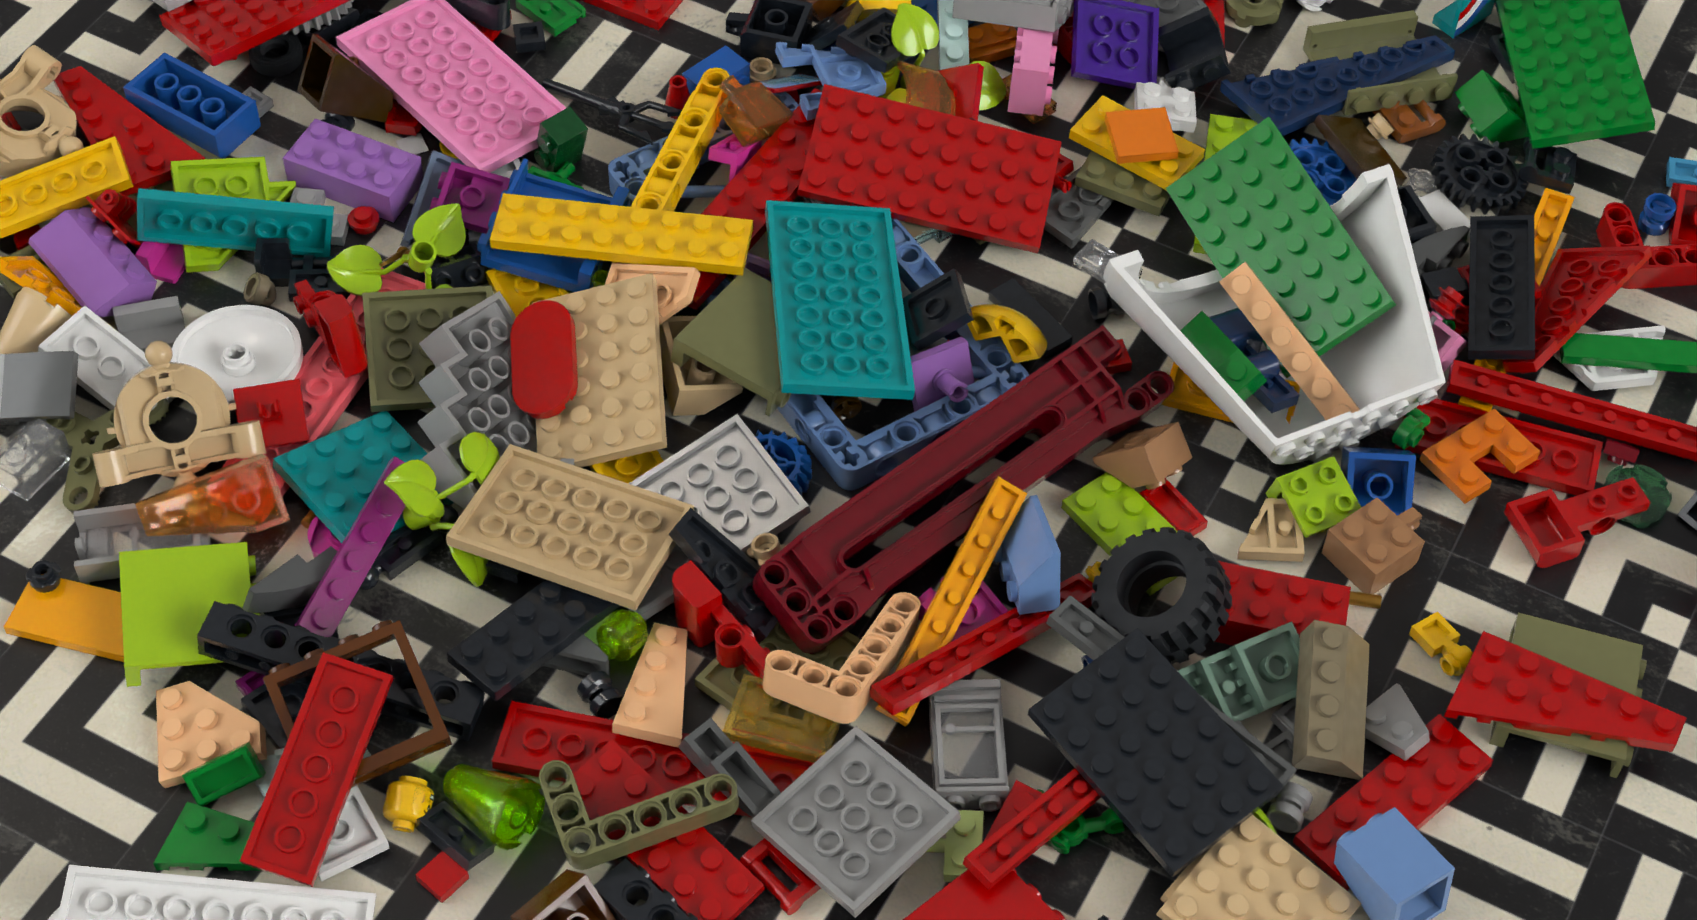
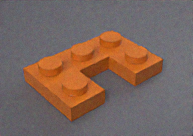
(1455, 455)

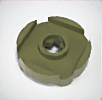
(1255, 14)

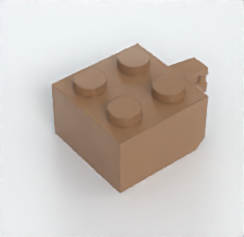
(1374, 545)

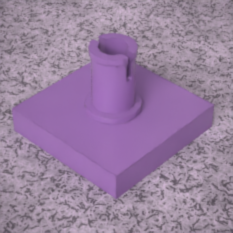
(942, 373)

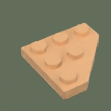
(674, 284)
(198, 728)

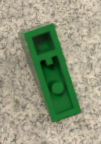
(1224, 356)

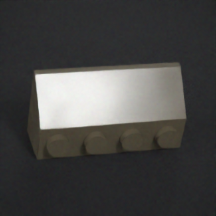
(1331, 700)

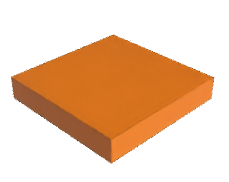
(1141, 135)

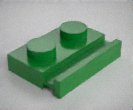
(554, 14)

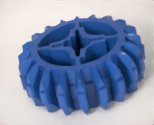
(789, 457)

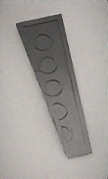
(1074, 212)

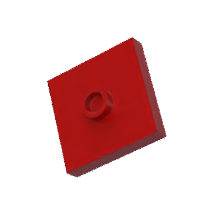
(966, 85)

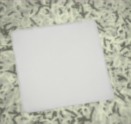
(413, 144)

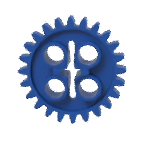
(1324, 168)

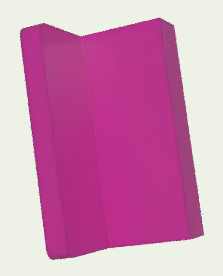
(733, 153)
(162, 260)

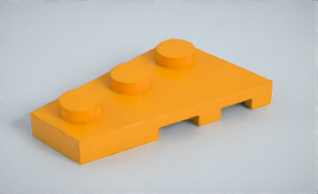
(33, 274)

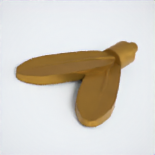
(401, 250)

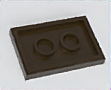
(1356, 145)

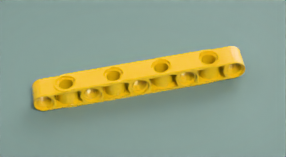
(684, 145)

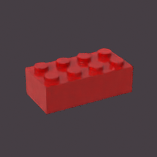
(1272, 599)

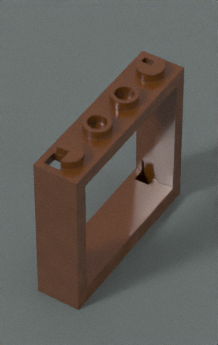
(352, 646)

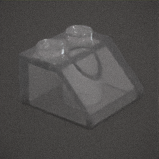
(32, 457)

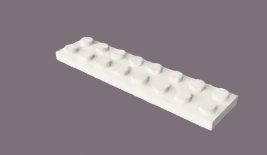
(140, 895)

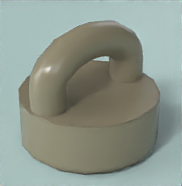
(258, 288)

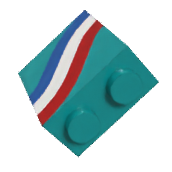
(1462, 15)

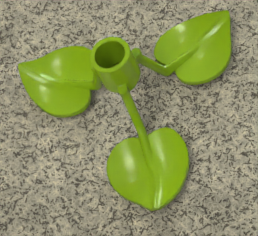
(917, 31)
(434, 232)
(415, 486)

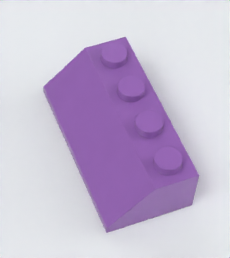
(92, 262)

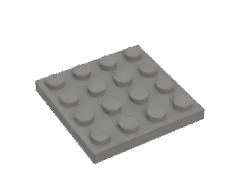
(855, 820)

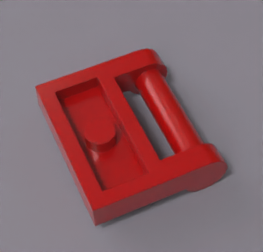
(789, 900)

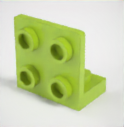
(1316, 496)

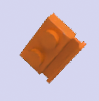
(991, 42)

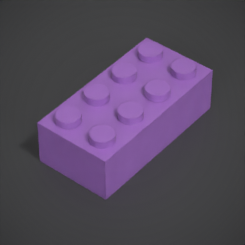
(354, 169)

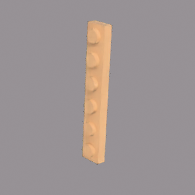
(1287, 343)

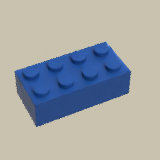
(194, 105)

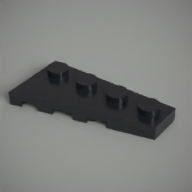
(727, 569)

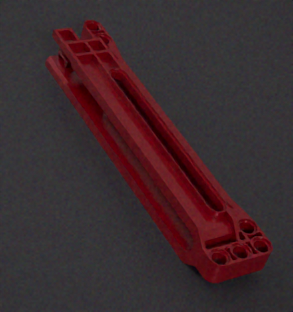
(1064, 403)

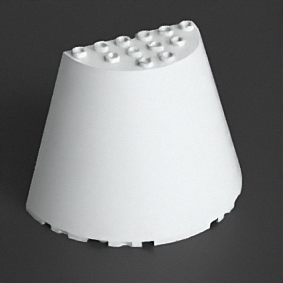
(1382, 366)

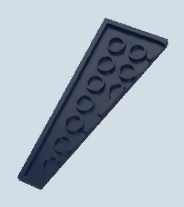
(1322, 86)

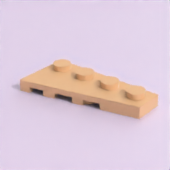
(656, 690)

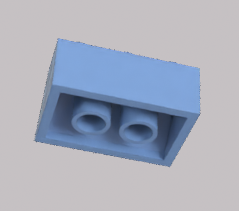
(1030, 561)

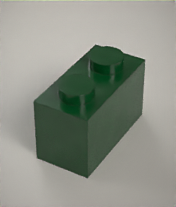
(560, 140)

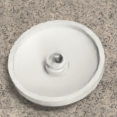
(241, 347)

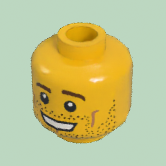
(406, 802)

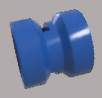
(1657, 214)

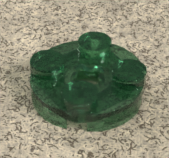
(1653, 486)

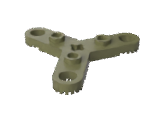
(81, 470)

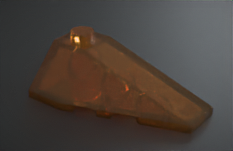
(221, 502)

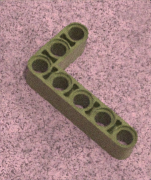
(632, 817)

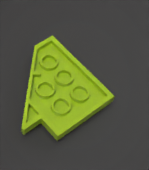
(224, 177)

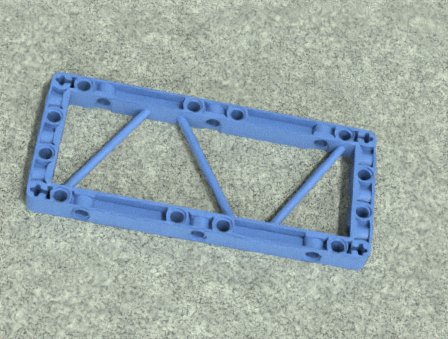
(863, 460)

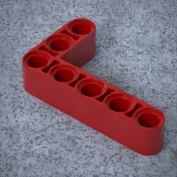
(1668, 265)

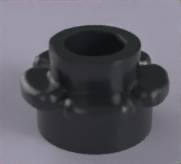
(45, 582)

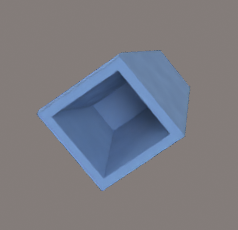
(1394, 869)

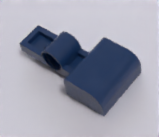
(1276, 392)

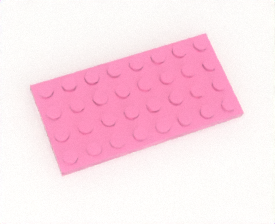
(453, 81)

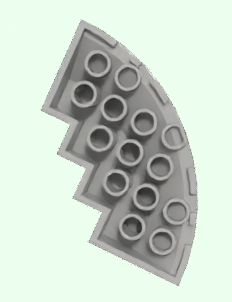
(472, 392)

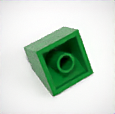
(1491, 109)

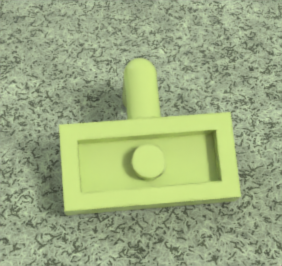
(959, 842)

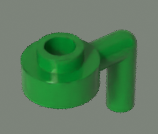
(1410, 430)

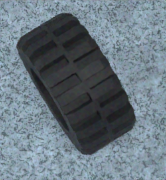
(1147, 561)

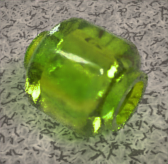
(622, 635)

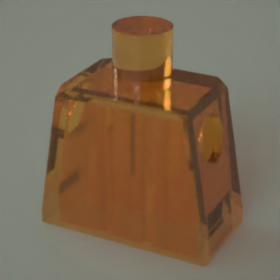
(752, 111)

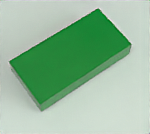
(224, 774)

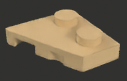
(1273, 535)

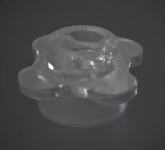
(1421, 181)

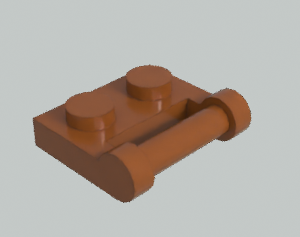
(1408, 125)

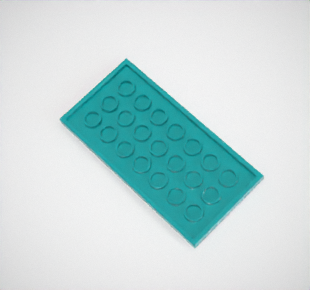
(838, 301)

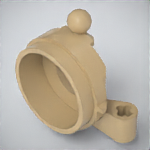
(25, 91)
(145, 453)

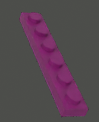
(353, 558)

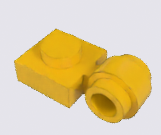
(1438, 637)

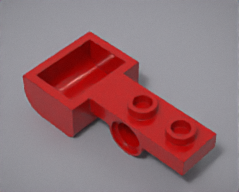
(336, 325)
(1554, 527)
(707, 619)

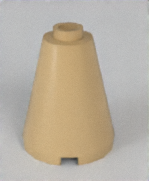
(30, 322)

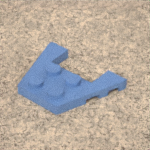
(833, 69)

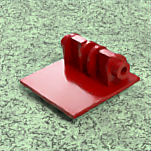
(117, 210)

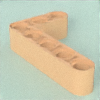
(845, 692)

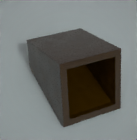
(340, 85)

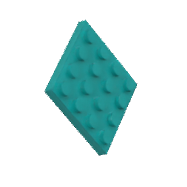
(343, 468)

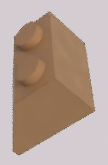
(1146, 456)

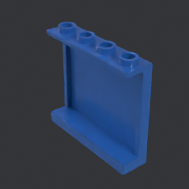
(558, 271)

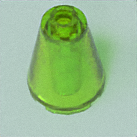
(495, 802)

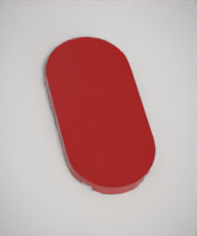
(543, 359)

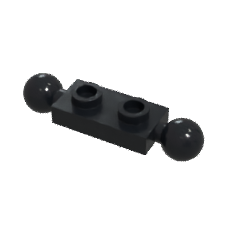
(406, 548)

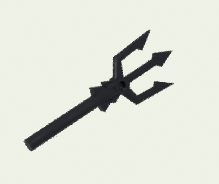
(624, 111)

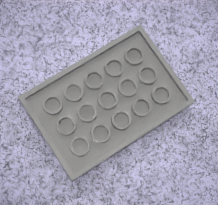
(731, 487)

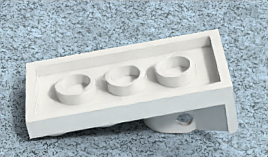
(104, 356)

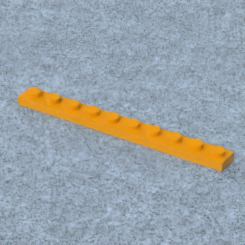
(1548, 225)

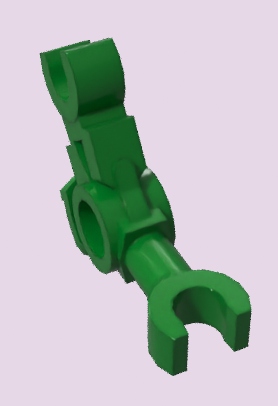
(1080, 827)

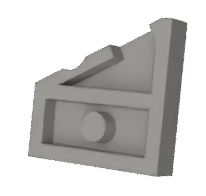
(1395, 724)

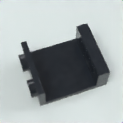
(1193, 50)

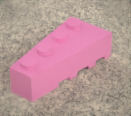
(1032, 71)

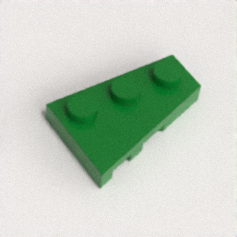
(205, 840)

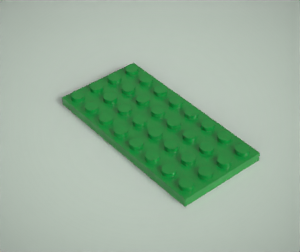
(1574, 70)
(1266, 211)

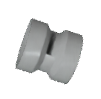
(1288, 810)

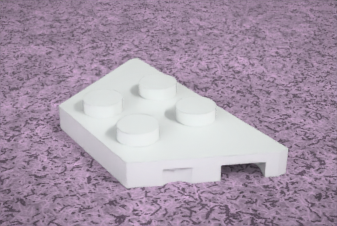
(1607, 378)

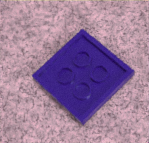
(1115, 42)

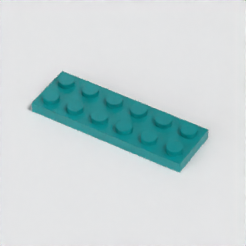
(232, 221)

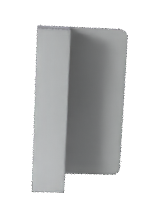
(150, 321)

